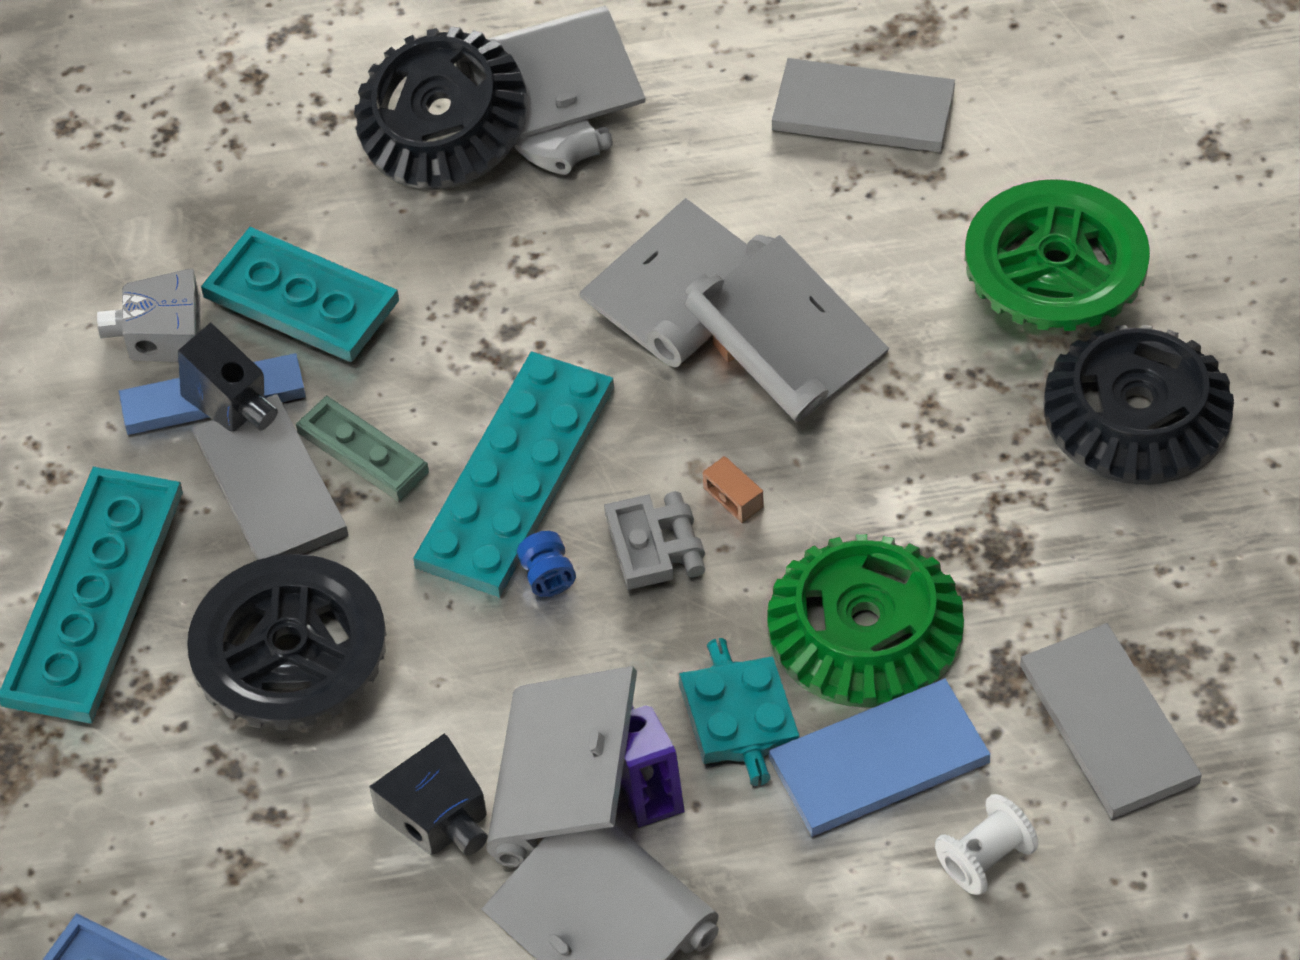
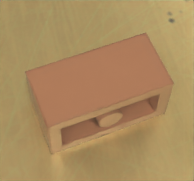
(733, 489)

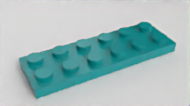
(514, 473)
(91, 595)

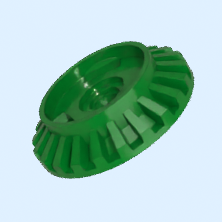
(1061, 218)
(844, 658)

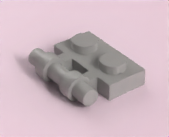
(640, 543)

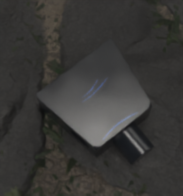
(223, 381)
(433, 800)

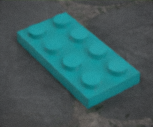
(300, 294)

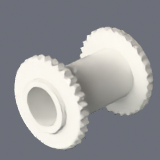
(986, 844)

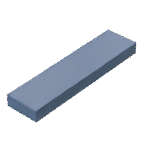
(162, 405)

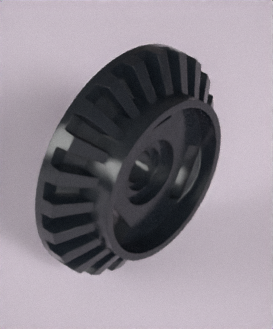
(485, 114)
(1123, 439)
(289, 597)

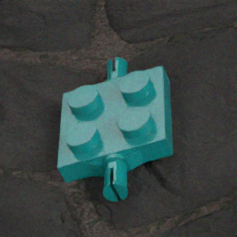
(737, 710)

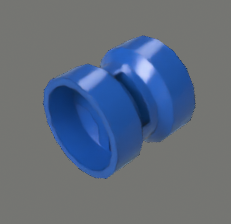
(545, 560)

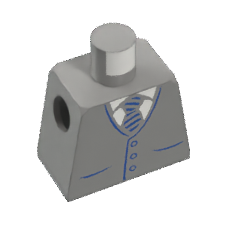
(155, 316)

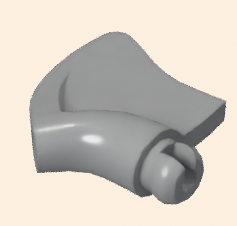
(564, 146)

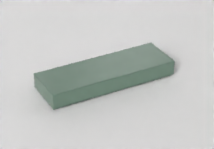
(362, 448)

